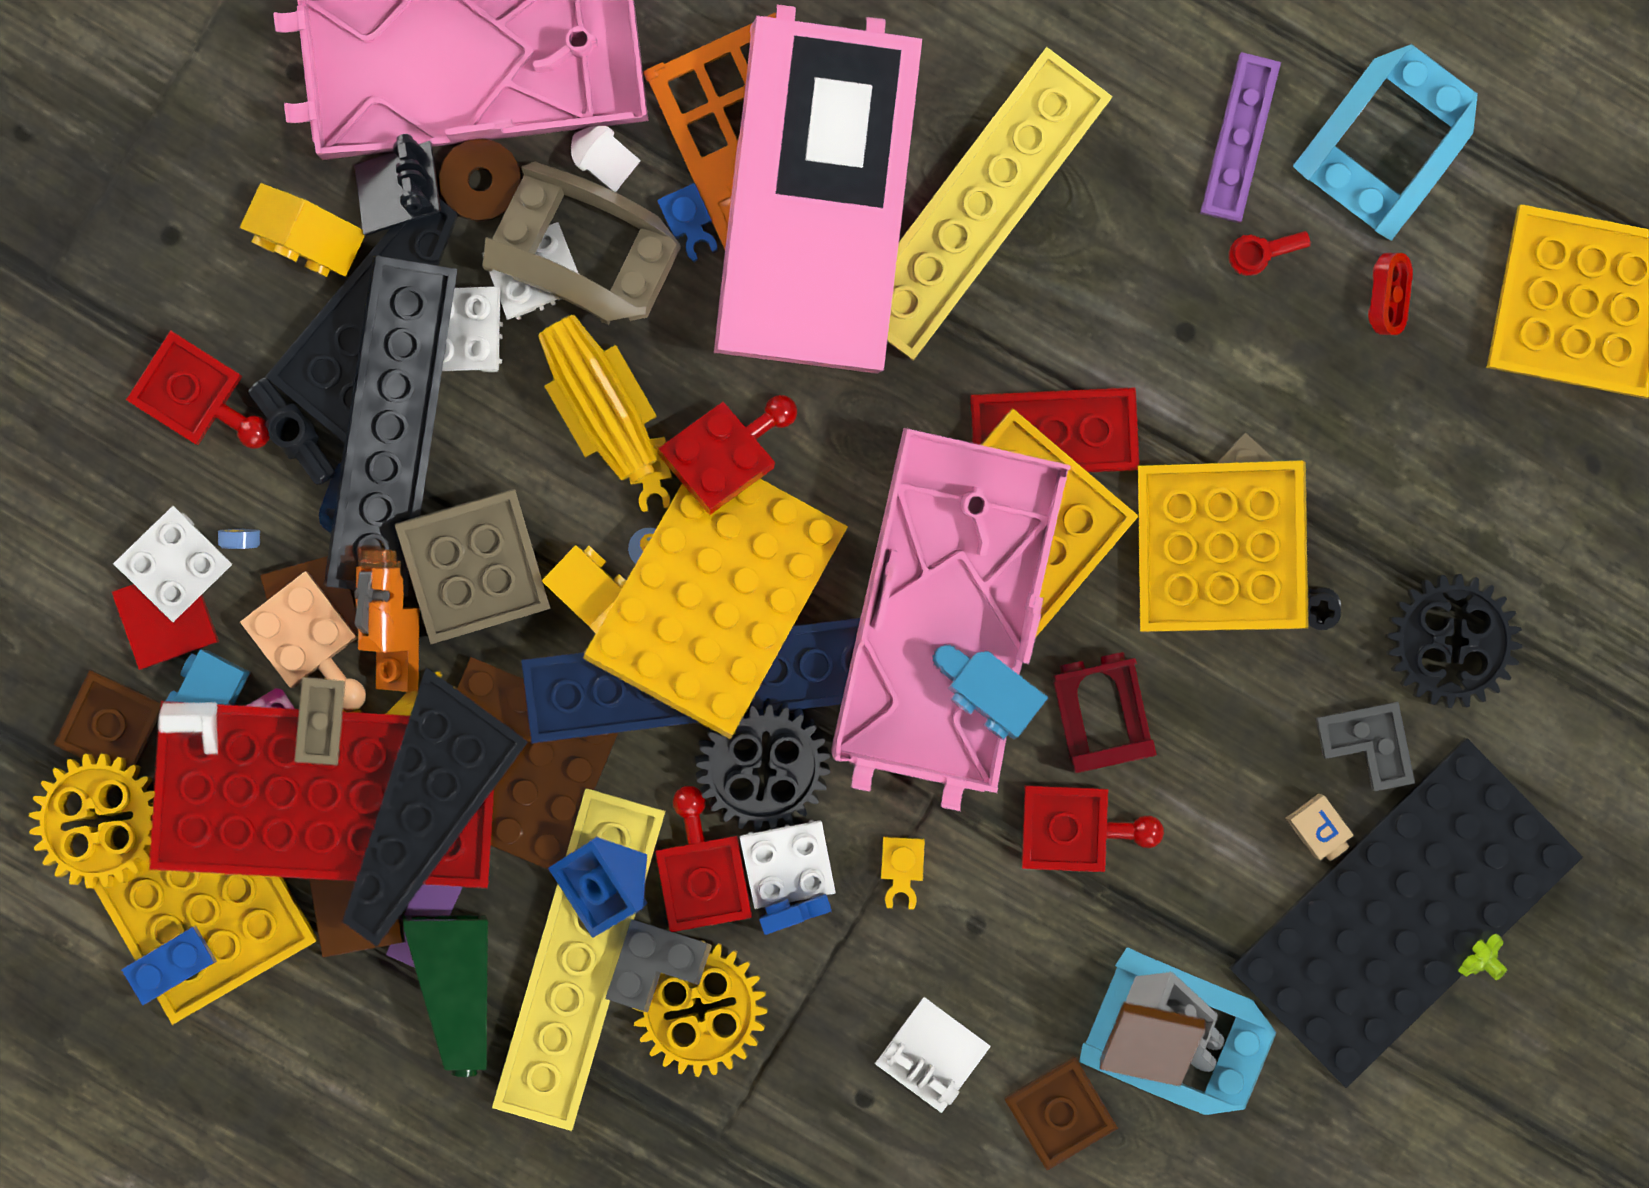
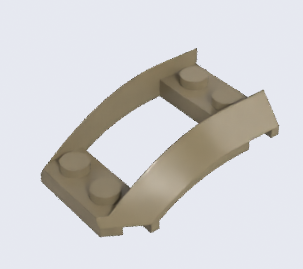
(527, 220)

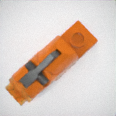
(385, 623)

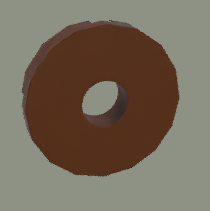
(467, 159)

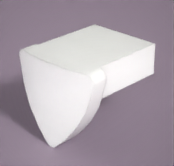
(603, 156)
(192, 718)

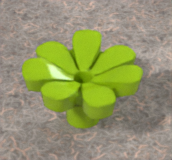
(1485, 959)

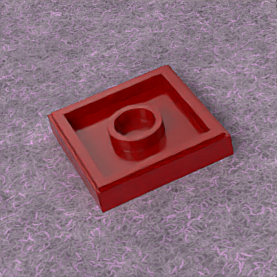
(154, 635)

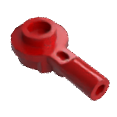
(1251, 253)

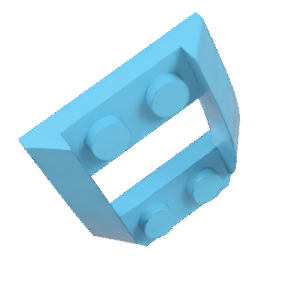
(1355, 185)
(1238, 1062)

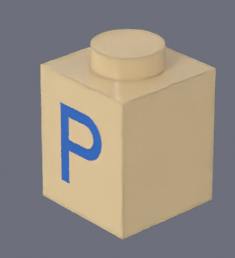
(1320, 828)

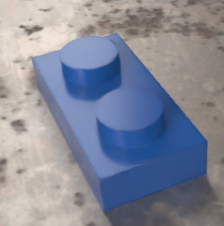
(169, 965)

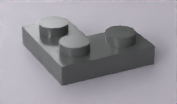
(1376, 732)
(649, 953)

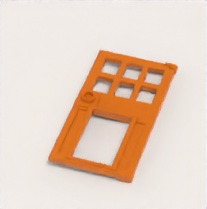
(715, 171)

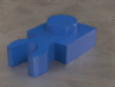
(687, 215)
(782, 915)

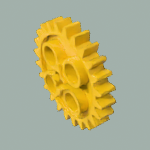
(92, 784)
(709, 1044)

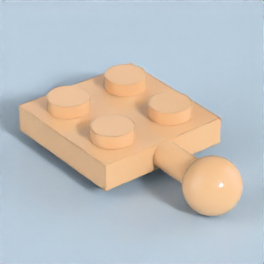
(302, 633)

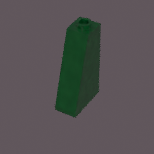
(452, 974)

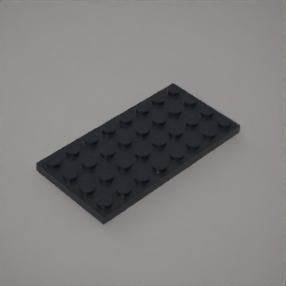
(1404, 911)

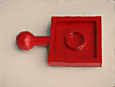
(190, 390)
(720, 455)
(1070, 829)
(702, 879)

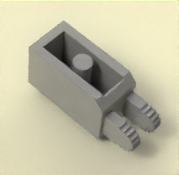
(1170, 994)

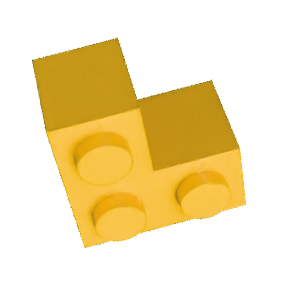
(302, 229)

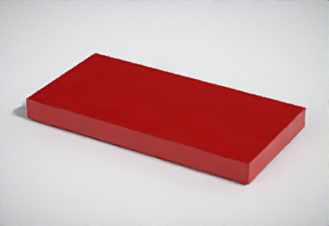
(1088, 425)

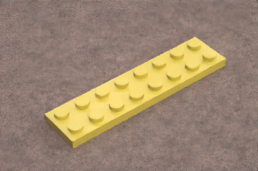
(988, 195)
(571, 980)

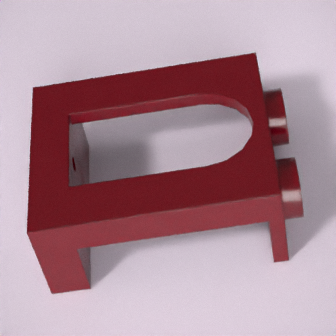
(1126, 680)

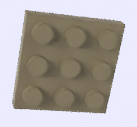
(472, 566)

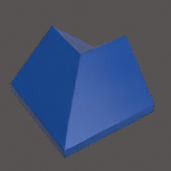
(602, 883)

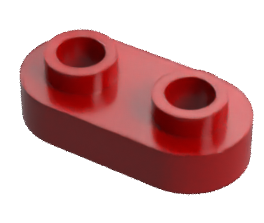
(1391, 293)

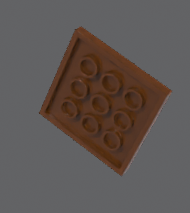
(546, 783)

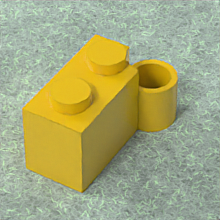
(585, 585)

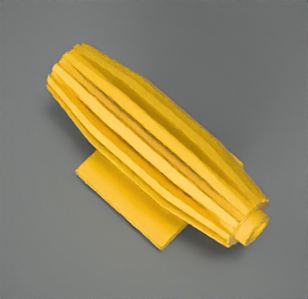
(599, 399)

